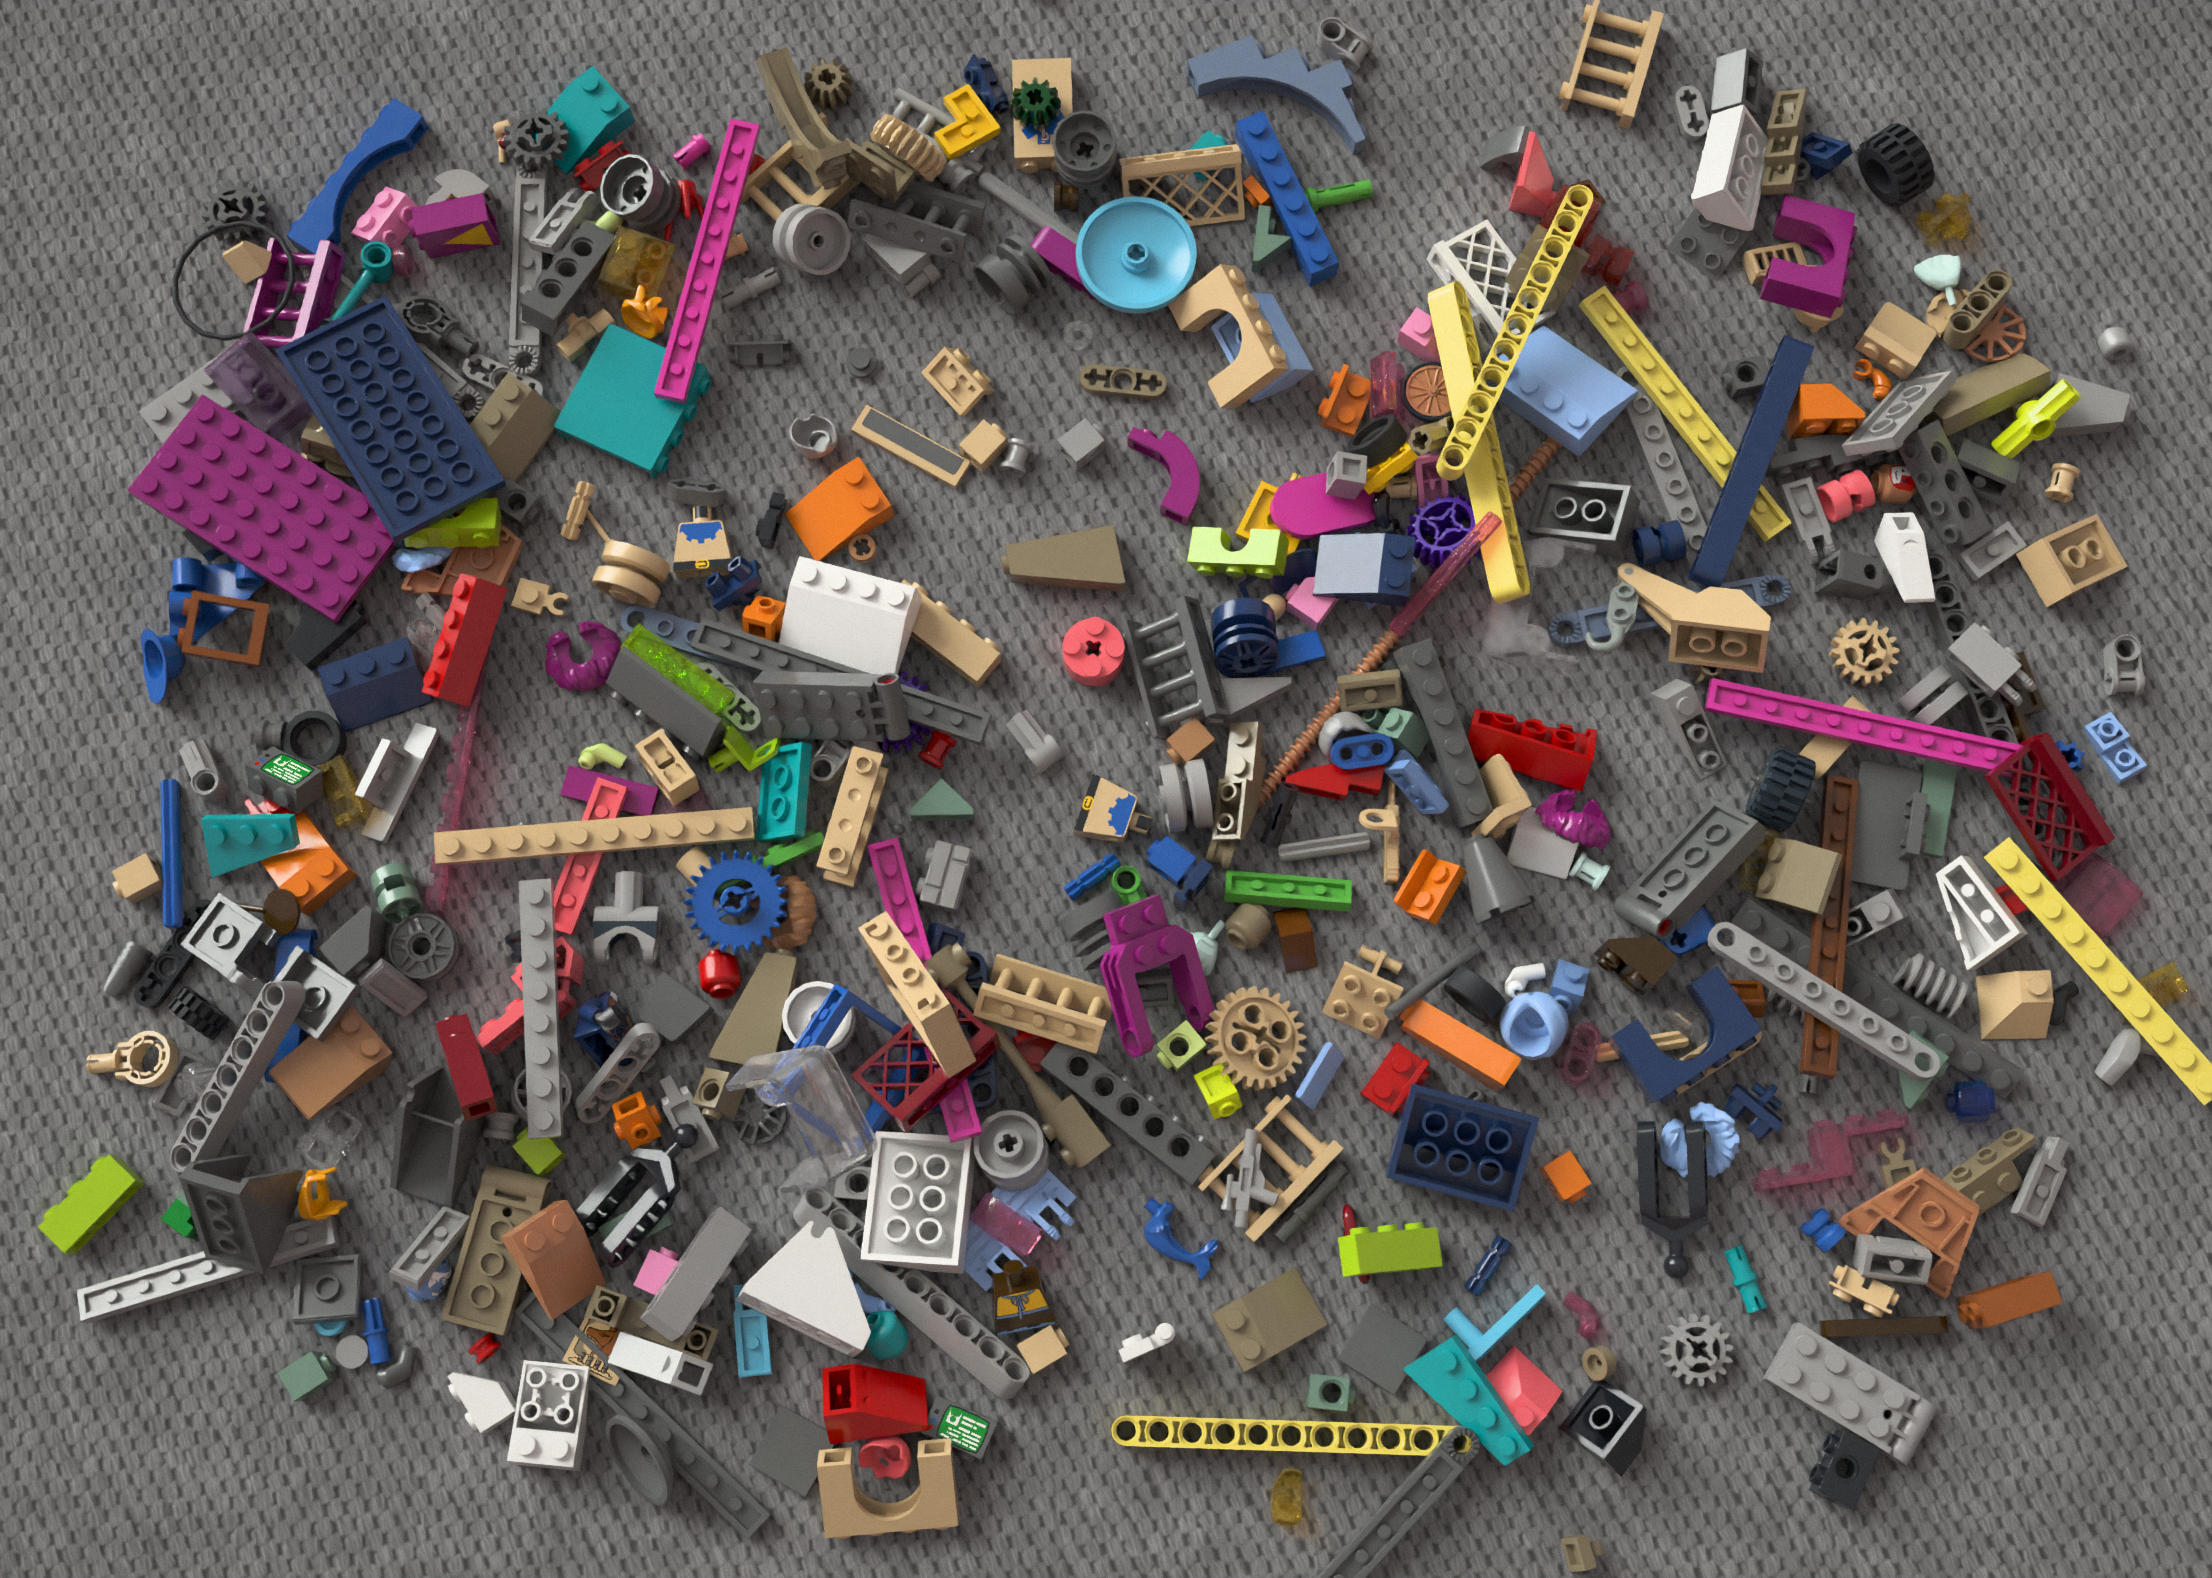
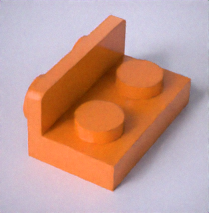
(1346, 403)
(1429, 887)

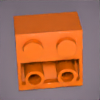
(1822, 411)

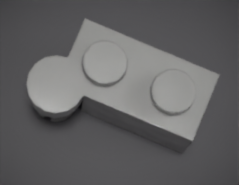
(903, 264)

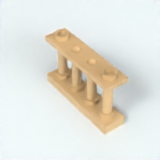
(1631, 81)
(773, 169)
(853, 817)
(1041, 1017)
(1298, 1174)

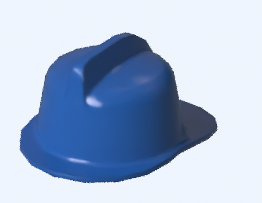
(161, 662)

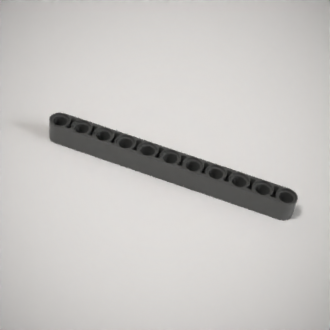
(1999, 723)

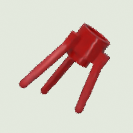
(689, 200)

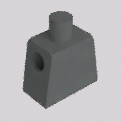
(1851, 576)
(673, 1009)

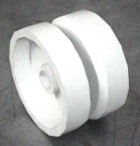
(803, 1005)

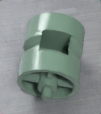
(396, 892)

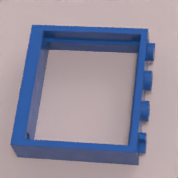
(826, 1023)

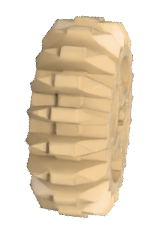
(908, 147)

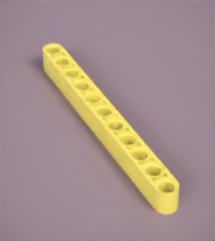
(1509, 343)
(1485, 470)
(1274, 1431)

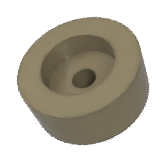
(1599, 1363)

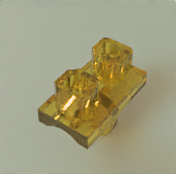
(1950, 222)

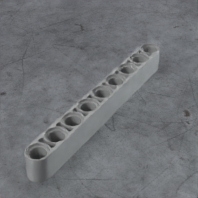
(918, 1299)

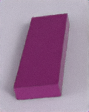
(580, 784)

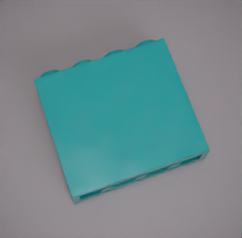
(617, 406)

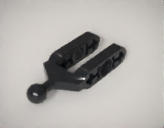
(649, 1207)
(1673, 1227)

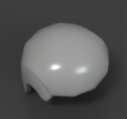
(805, 430)

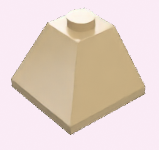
(2015, 1004)

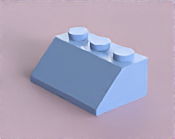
(1230, 339)

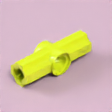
(2036, 419)

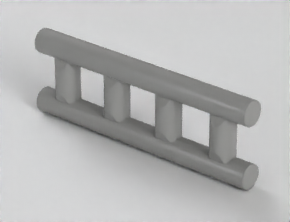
(935, 115)

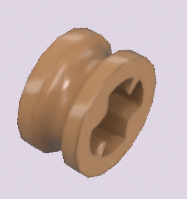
(858, 539)

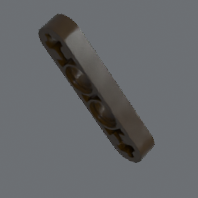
(1884, 1326)

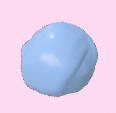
(1533, 1025)

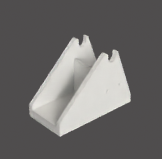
(811, 1292)

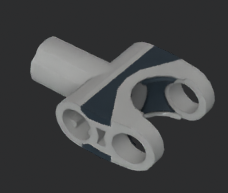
(627, 918)

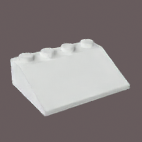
(849, 616)
(919, 1202)

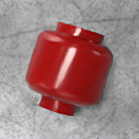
(719, 974)

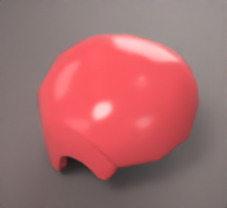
(893, 1450)

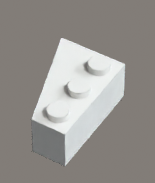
(1977, 912)

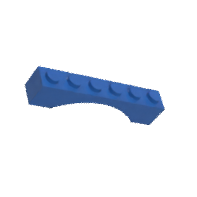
(392, 134)
(1298, 218)

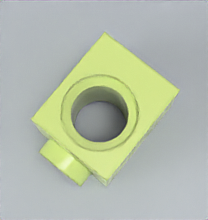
(1190, 1037)

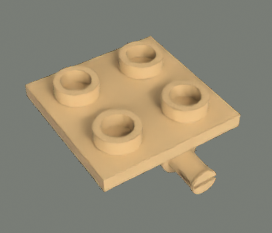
(1363, 996)

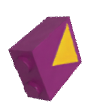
(454, 226)

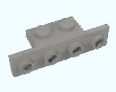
(392, 779)

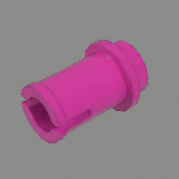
(692, 151)

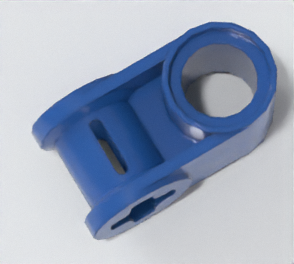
(1692, 934)

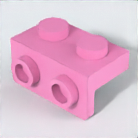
(386, 219)

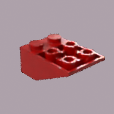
(871, 1403)

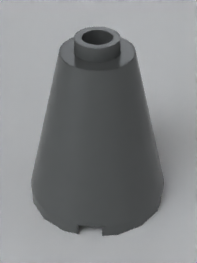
(1492, 880)

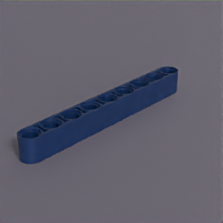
(1751, 462)

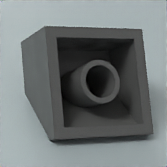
(357, 943)

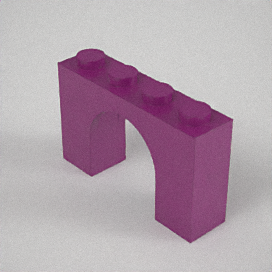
(1828, 233)

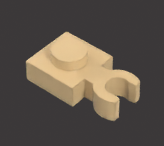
(535, 597)

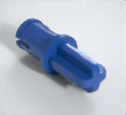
(376, 1331)

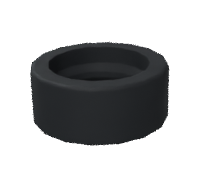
(1378, 439)
(306, 719)
(1474, 994)

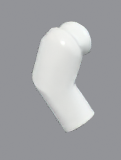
(1521, 976)

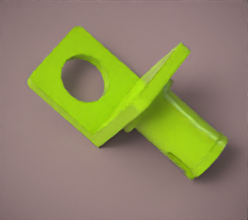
(739, 750)

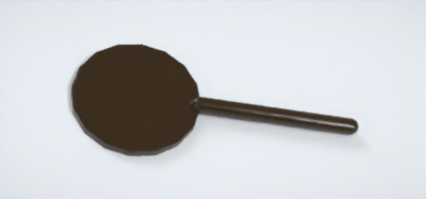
(280, 911)

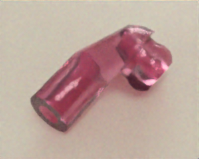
(1587, 1314)

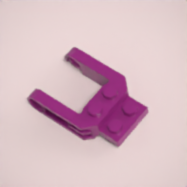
(1142, 942)

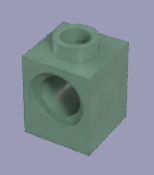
(308, 1375)
(1314, 1392)

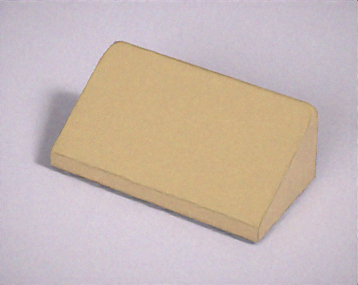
(247, 260)

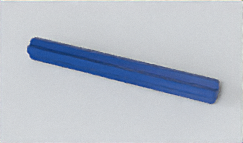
(171, 854)

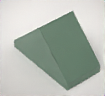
(941, 804)

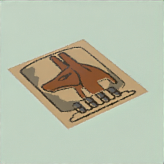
(604, 1338)

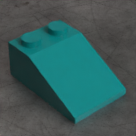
(591, 115)

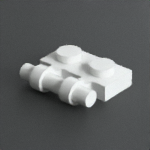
(1136, 1346)

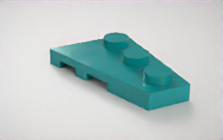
(246, 838)

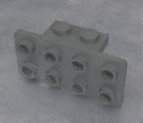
(1888, 824)

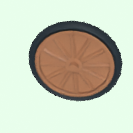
(1426, 392)

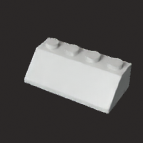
(1731, 169)

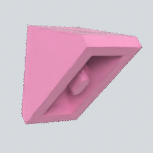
(1428, 480)

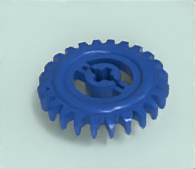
(708, 916)

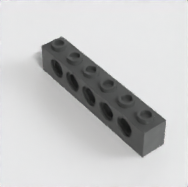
(1198, 1152)

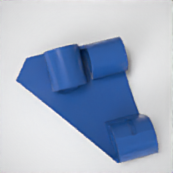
(218, 579)

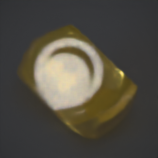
(1286, 1498)

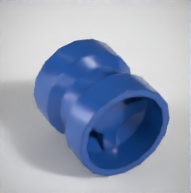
(1824, 1231)

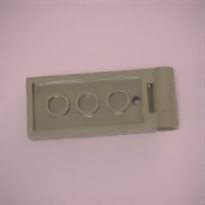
(486, 1276)

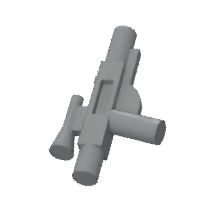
(1250, 1183)

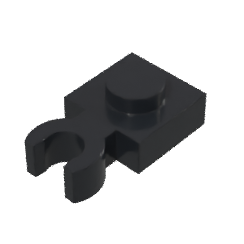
(768, 528)

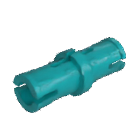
(1745, 1279)

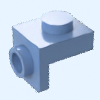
(1569, 985)

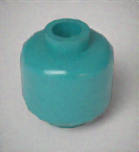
(887, 1335)

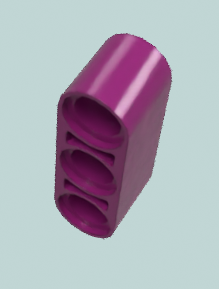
(1059, 256)

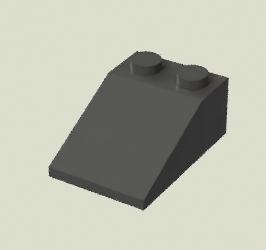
(1586, 514)

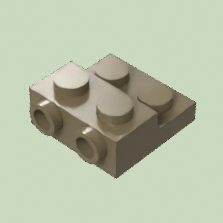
(1568, 273)

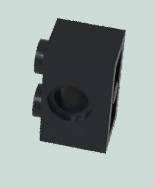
(1859, 1460)

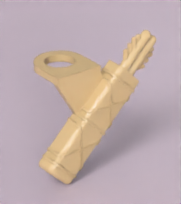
(1390, 825)

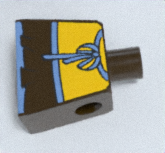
(1020, 1299)

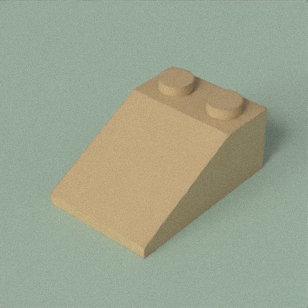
(2071, 560)

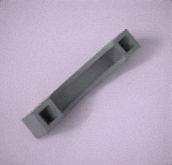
(1459, 770)

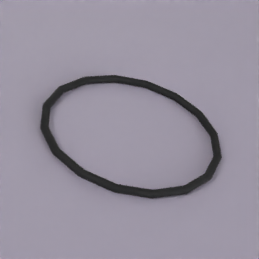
(194, 244)

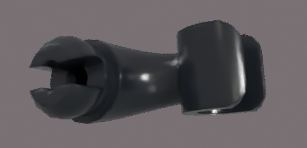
(1380, 509)

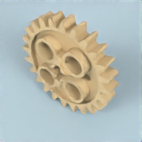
(1245, 1063)

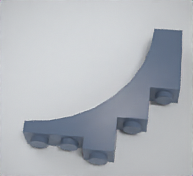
(1287, 74)

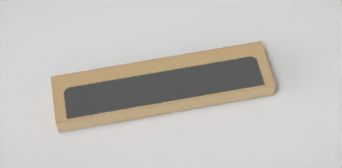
(911, 446)

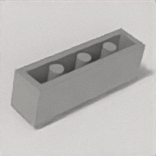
(696, 1274)

